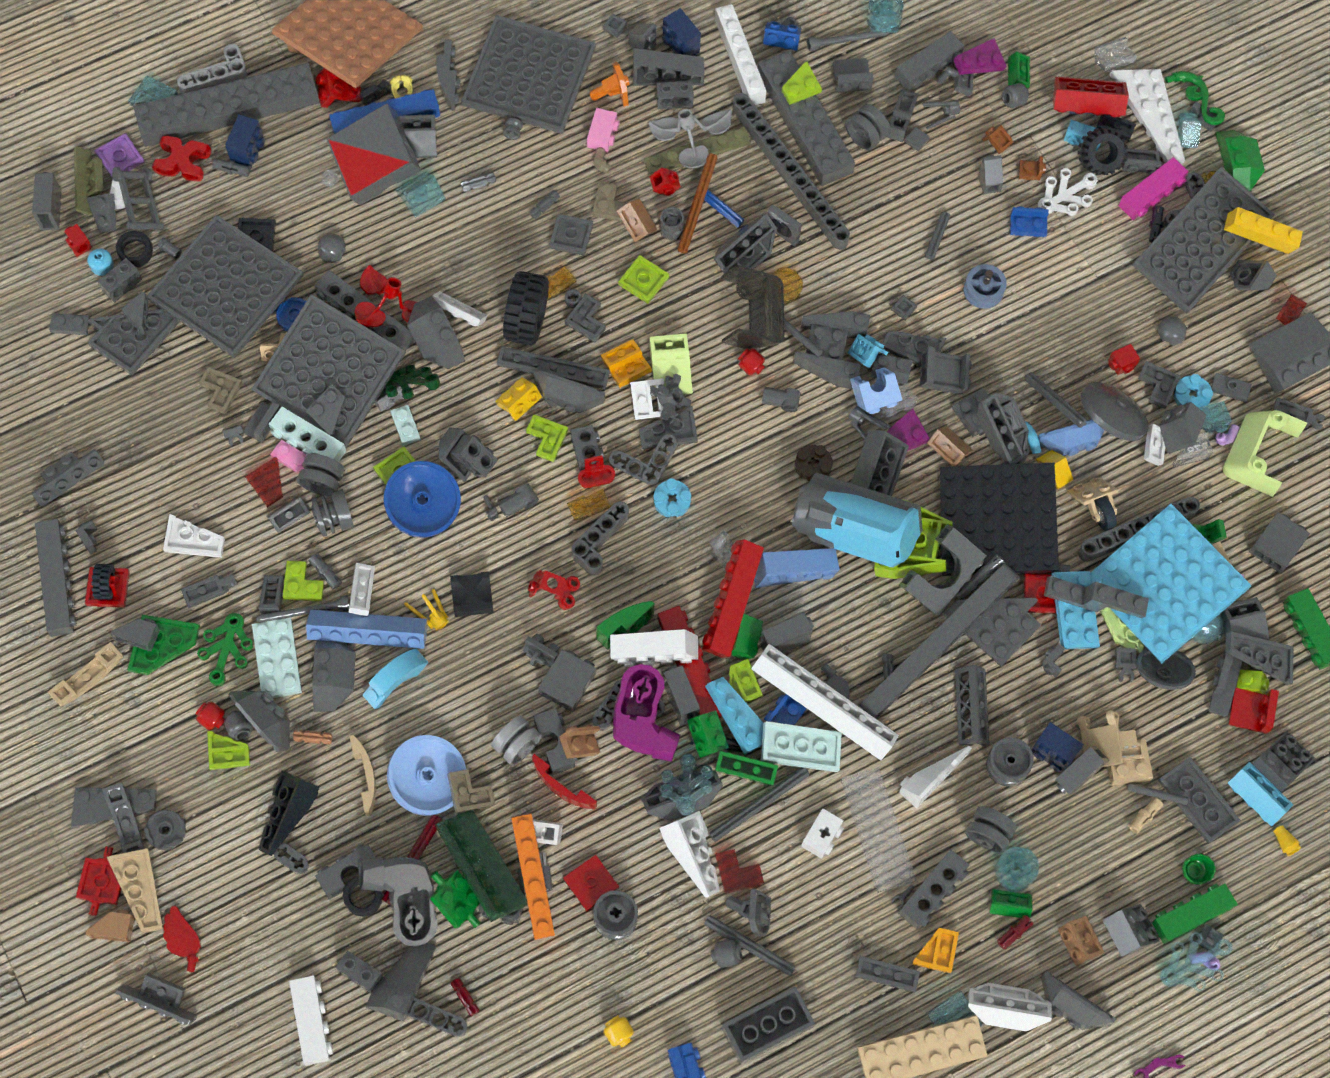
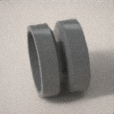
(867, 127)
(320, 474)
(1017, 753)
(991, 829)
(605, 921)

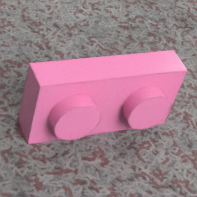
(289, 456)

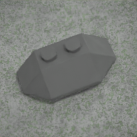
(748, 245)
(434, 334)
(567, 393)
(1004, 427)
(332, 674)
(264, 716)
(666, 809)
(1073, 1006)

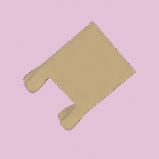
(1105, 738)

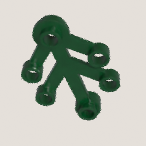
(430, 380)

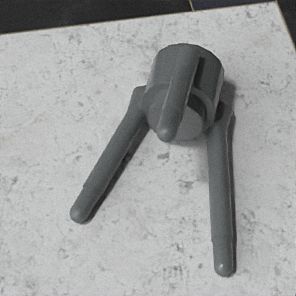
(949, 108)
(860, 416)

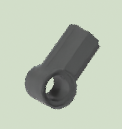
(786, 399)
(522, 498)

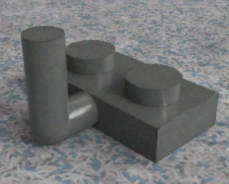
(962, 83)

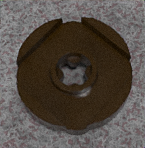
(816, 453)

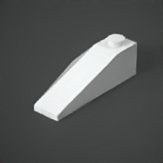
(927, 780)
(689, 846)

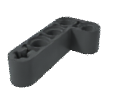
(603, 534)

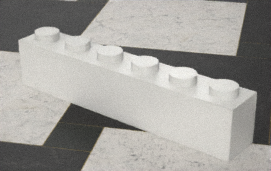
(740, 54)

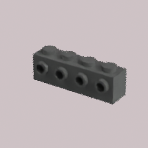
(929, 61)

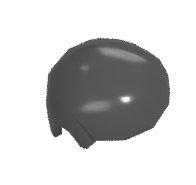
(331, 248)
(1172, 330)

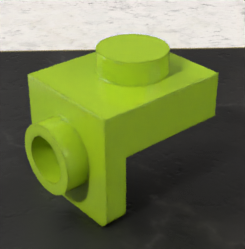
(1253, 681)

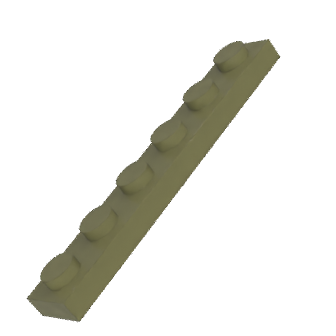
(716, 145)

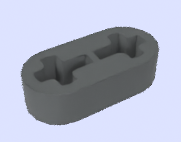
(293, 855)

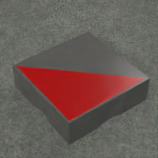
(373, 154)

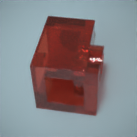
(1291, 310)

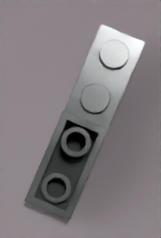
(447, 75)

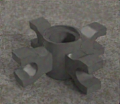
(670, 396)

